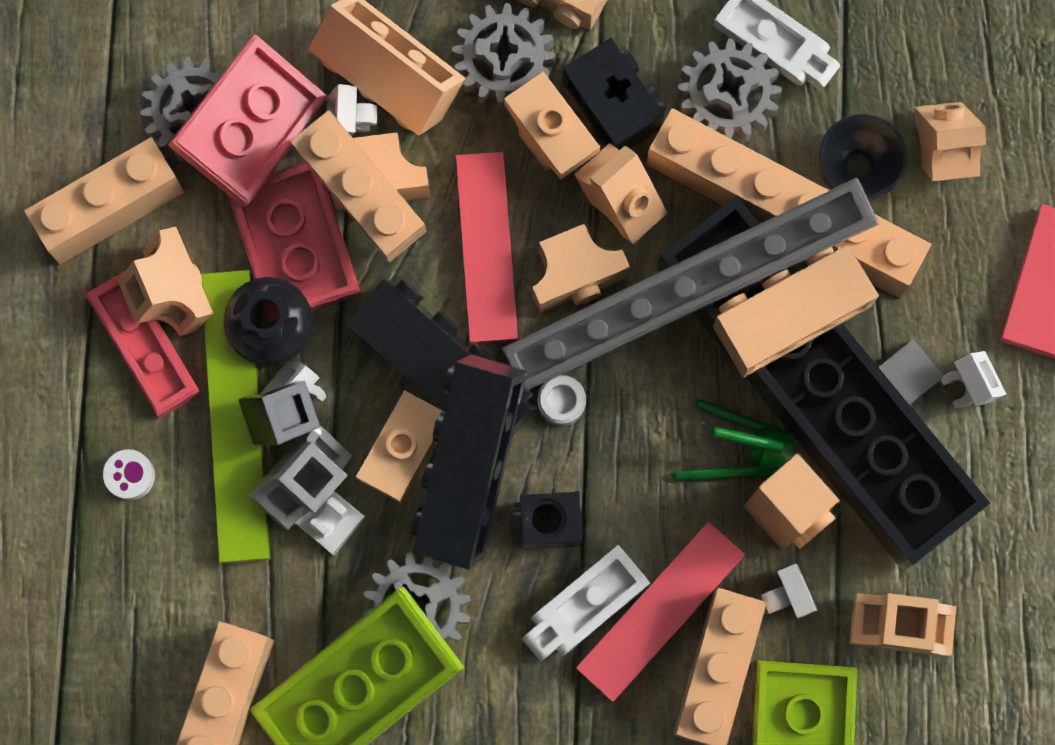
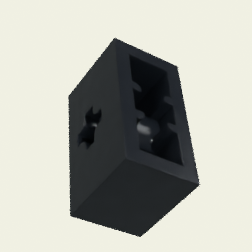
(613, 69)

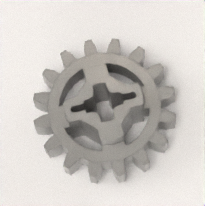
(484, 53)
(746, 82)
(169, 120)
(437, 593)

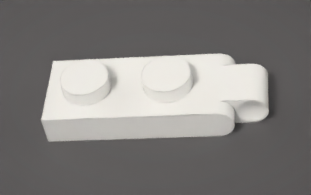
(788, 44)
(585, 604)

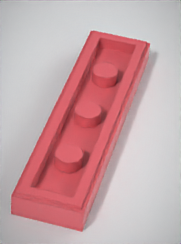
(486, 248)
(660, 611)

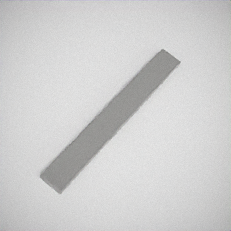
(693, 284)

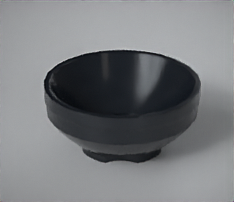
(869, 137)
(282, 340)

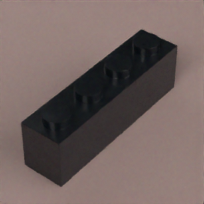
(417, 341)
(468, 460)

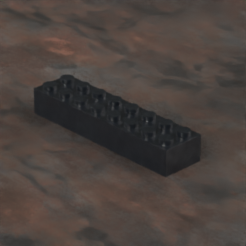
(851, 421)

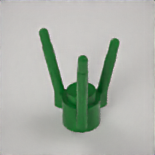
(767, 446)

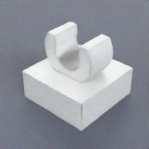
(350, 114)
(292, 372)
(979, 379)
(331, 523)
(792, 593)

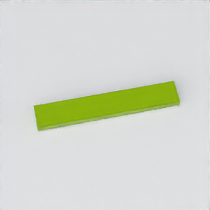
(236, 460)

